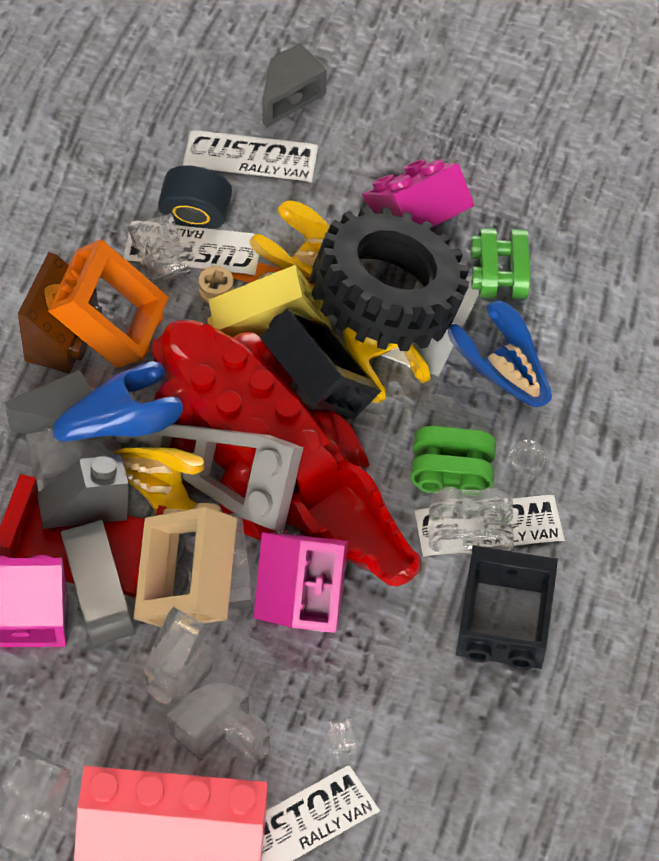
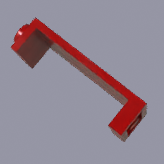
(24, 536)

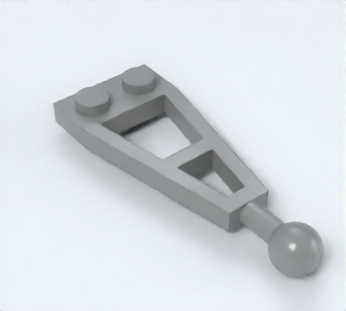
(271, 474)

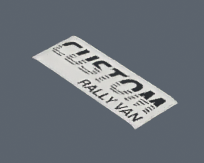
(251, 155)
(212, 248)
(533, 522)
(316, 816)

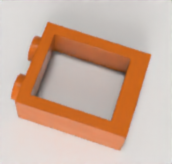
(74, 311)

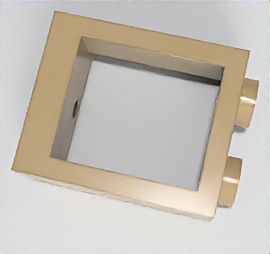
(210, 571)

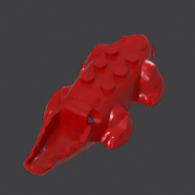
(245, 389)

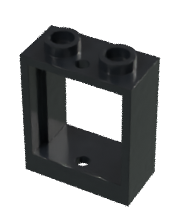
(320, 364)
(511, 571)

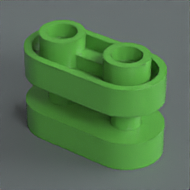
(486, 275)
(452, 459)

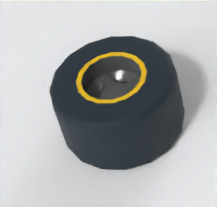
(195, 197)

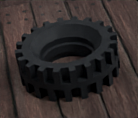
(380, 309)

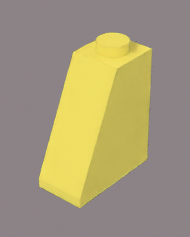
(258, 302)

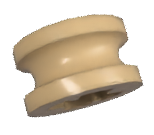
(214, 275)

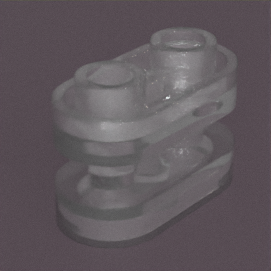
(470, 519)

